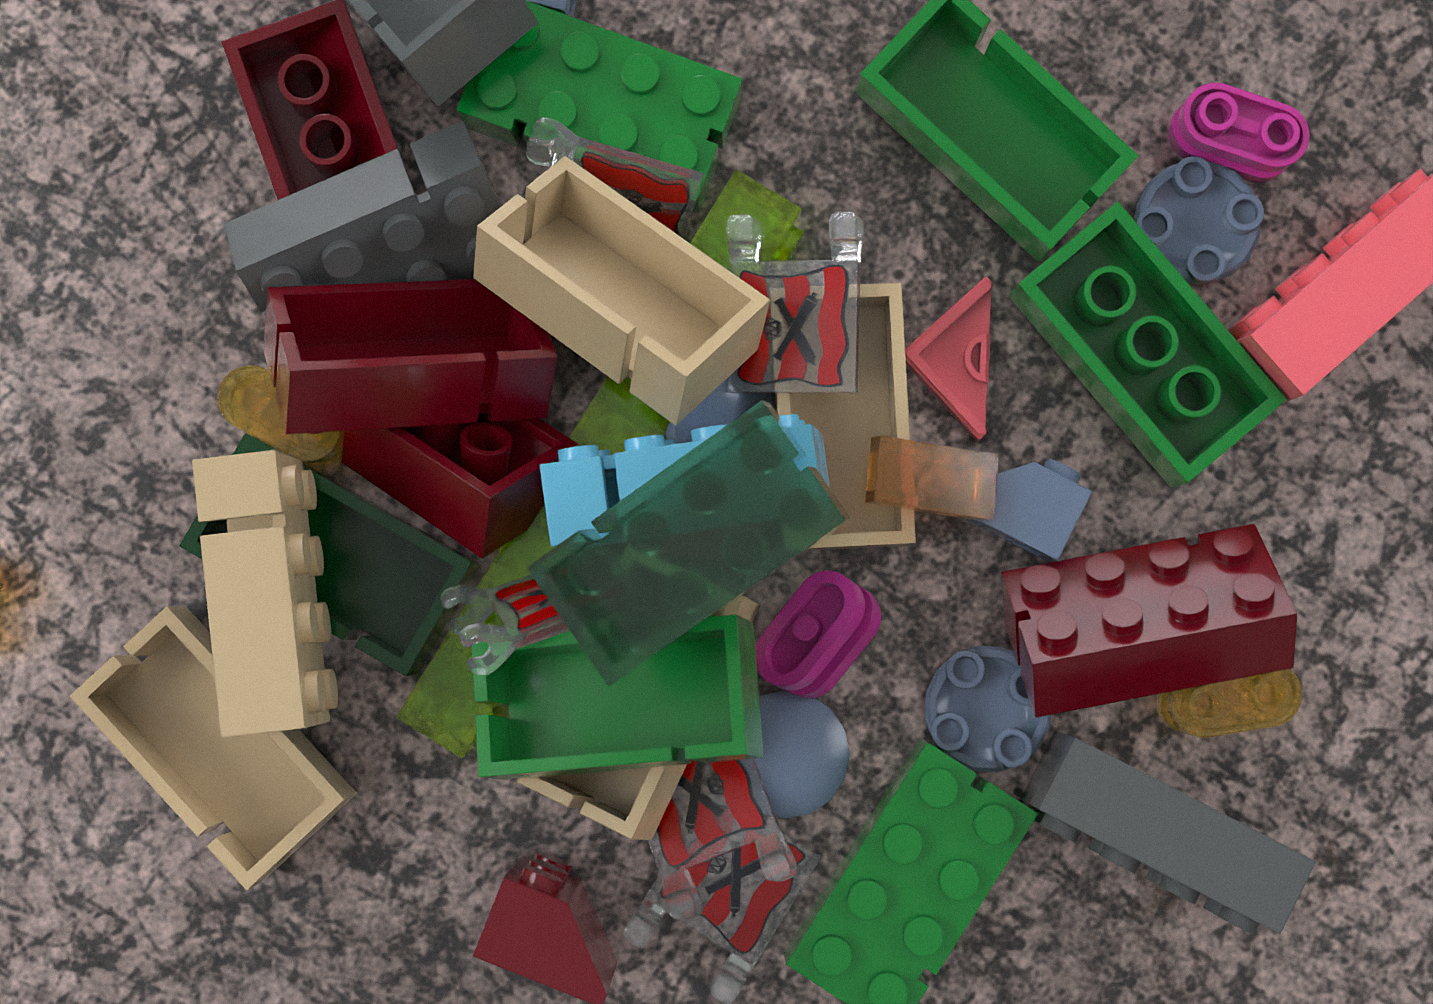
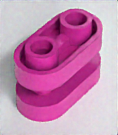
(1239, 131)
(817, 635)

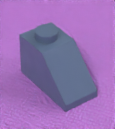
(1037, 507)

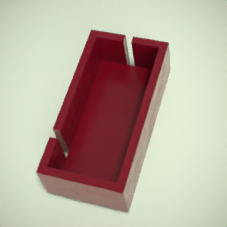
(403, 356)
(1148, 620)

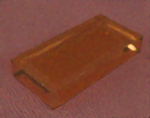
(931, 478)

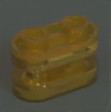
(250, 404)
(1232, 705)

